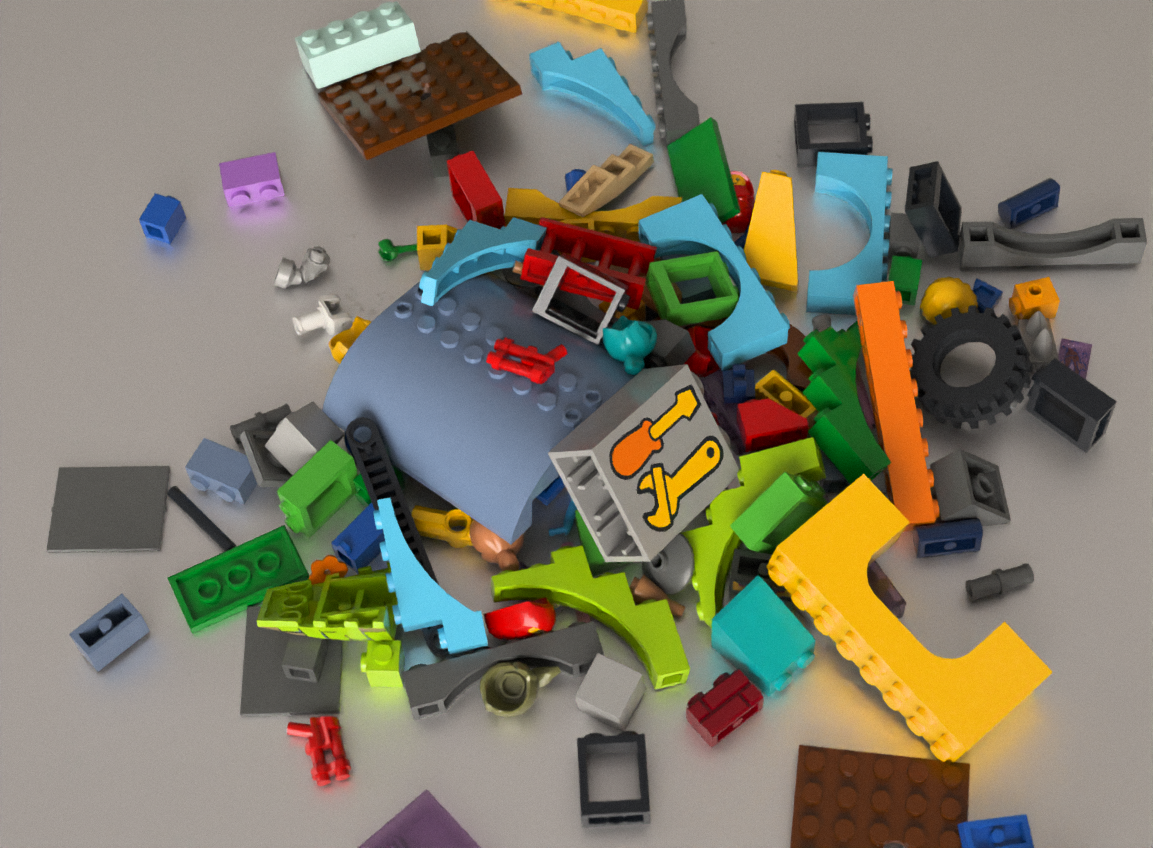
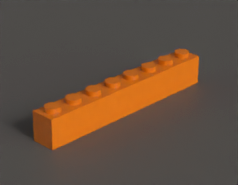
(894, 403)

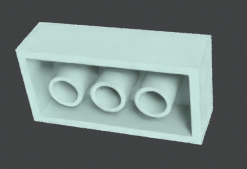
(357, 44)

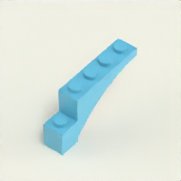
(595, 81)
(479, 251)
(419, 597)

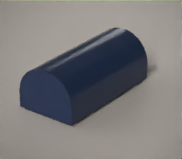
(1029, 203)
(947, 538)

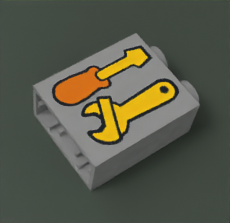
(645, 463)

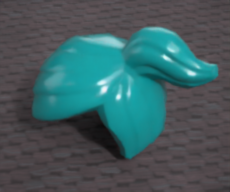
(630, 342)

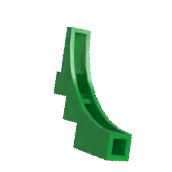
(833, 392)

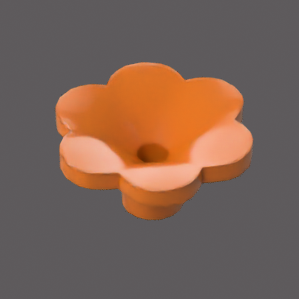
(330, 564)

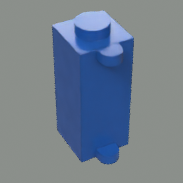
(359, 541)

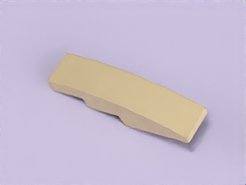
(606, 182)

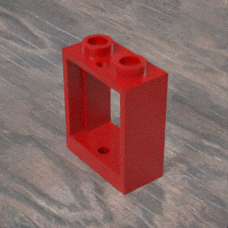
(475, 191)

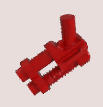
(532, 364)
(323, 736)

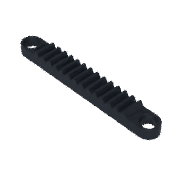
(382, 484)

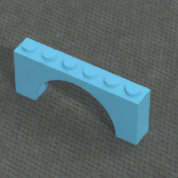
(862, 184)
(755, 322)

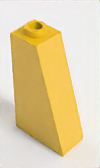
(772, 233)

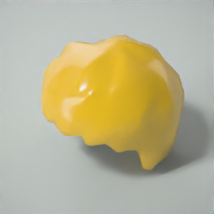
(945, 295)

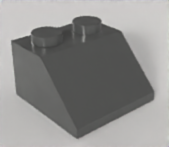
(969, 489)

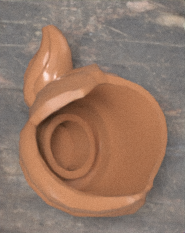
(494, 548)

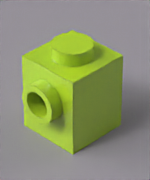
(384, 663)

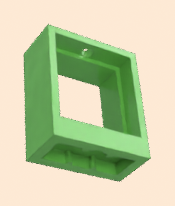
(669, 271)
(318, 489)
(779, 512)

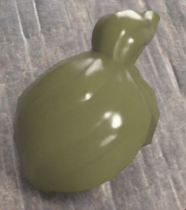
(514, 687)

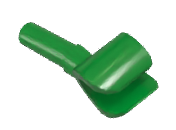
(390, 252)

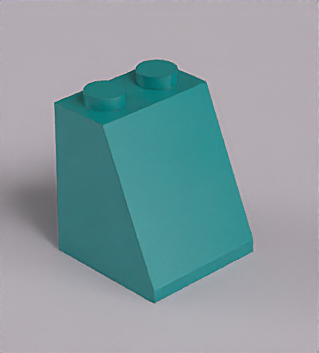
(762, 637)

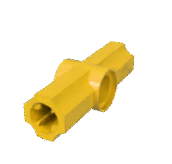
(439, 525)

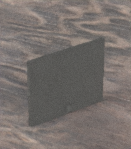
(108, 509)
(265, 684)

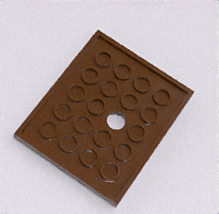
(385, 104)
(877, 800)

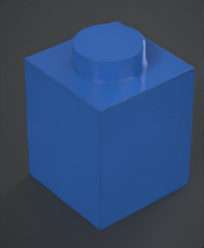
(162, 218)

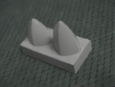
(1038, 339)

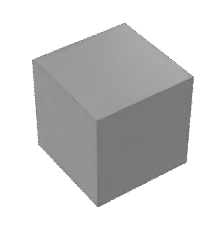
(302, 436)
(610, 692)

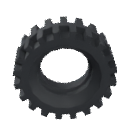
(983, 398)

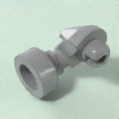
(313, 264)

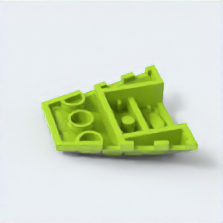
(335, 609)

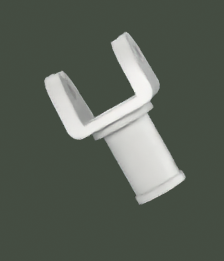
(323, 318)

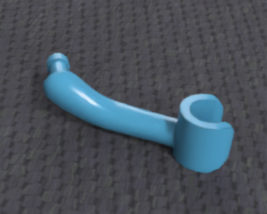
(567, 522)

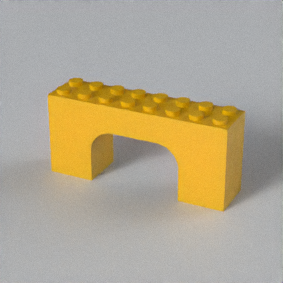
(940, 697)

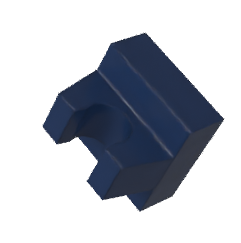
(738, 384)

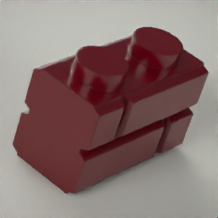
(723, 707)

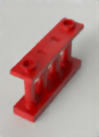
(592, 245)

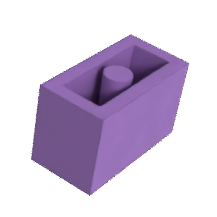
(251, 179)

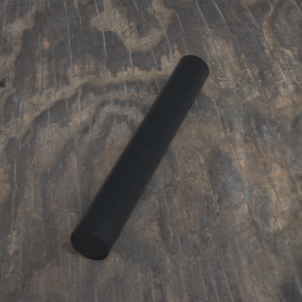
(200, 518)

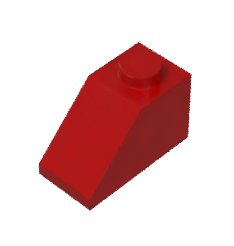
(769, 424)

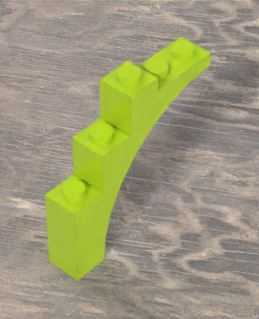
(716, 543)
(569, 582)

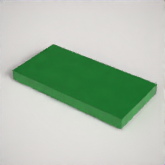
(703, 169)
(237, 578)

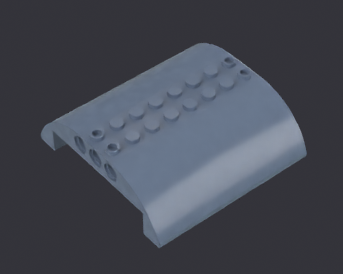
(454, 419)

